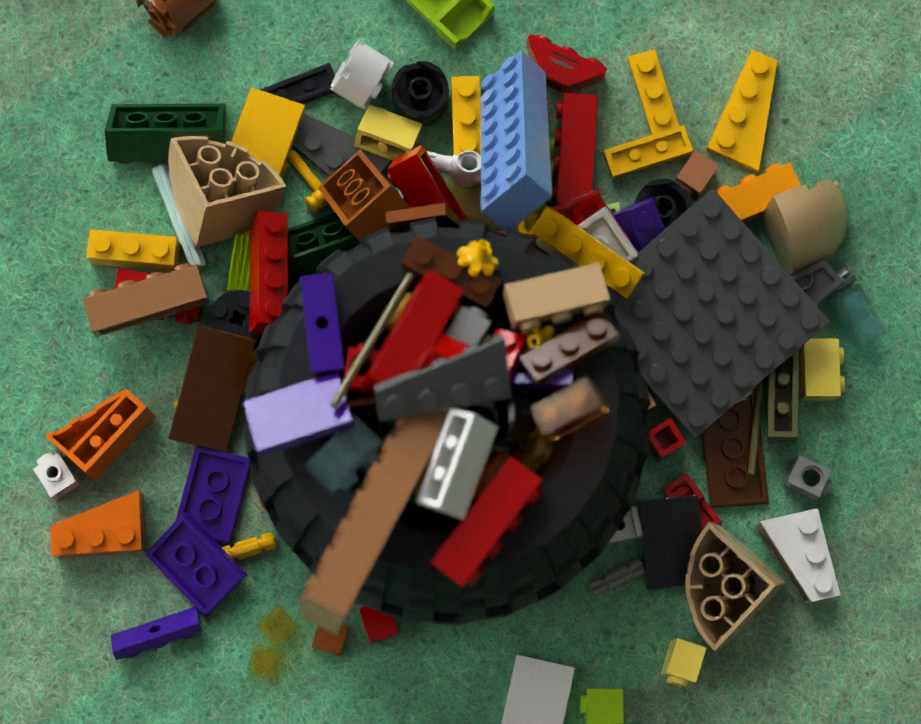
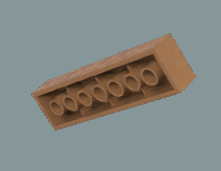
(371, 519)

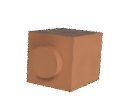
(696, 174)

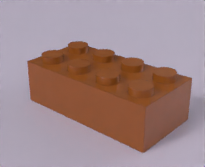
(361, 196)

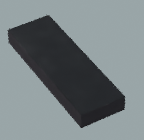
(305, 86)

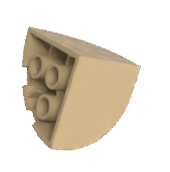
(219, 187)
(806, 224)
(726, 585)

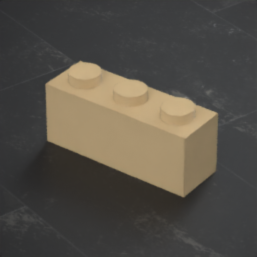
(556, 297)

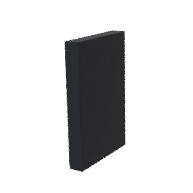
(668, 537)

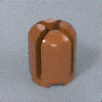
(174, 16)

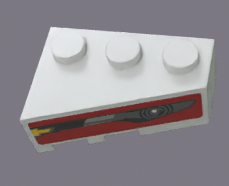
(803, 553)

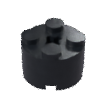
(413, 80)
(668, 196)
(228, 308)
(512, 419)

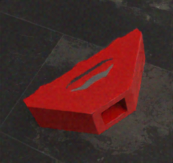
(563, 67)

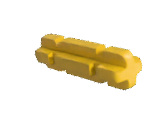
(251, 546)

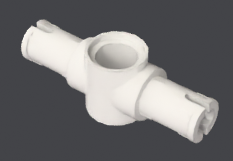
(456, 165)

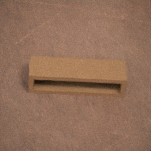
(145, 300)

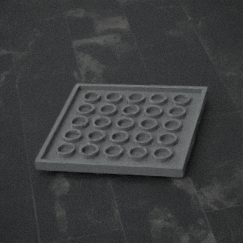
(712, 313)

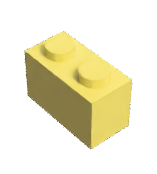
(386, 133)
(821, 370)
(682, 662)

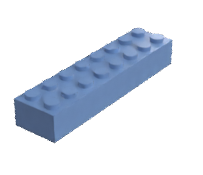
(514, 142)

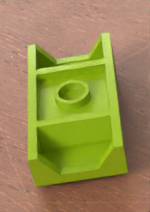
(454, 19)

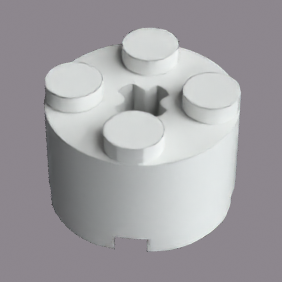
(361, 75)

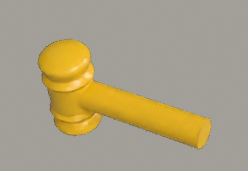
(316, 200)

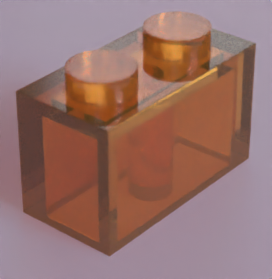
(569, 408)

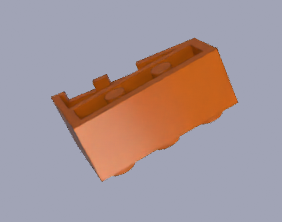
(103, 433)
(104, 530)

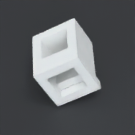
(63, 482)
(631, 530)

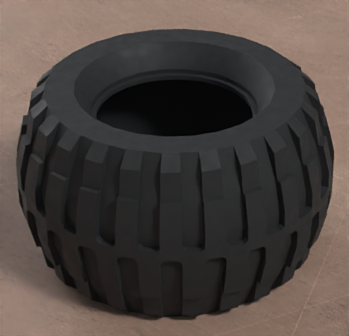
(584, 483)

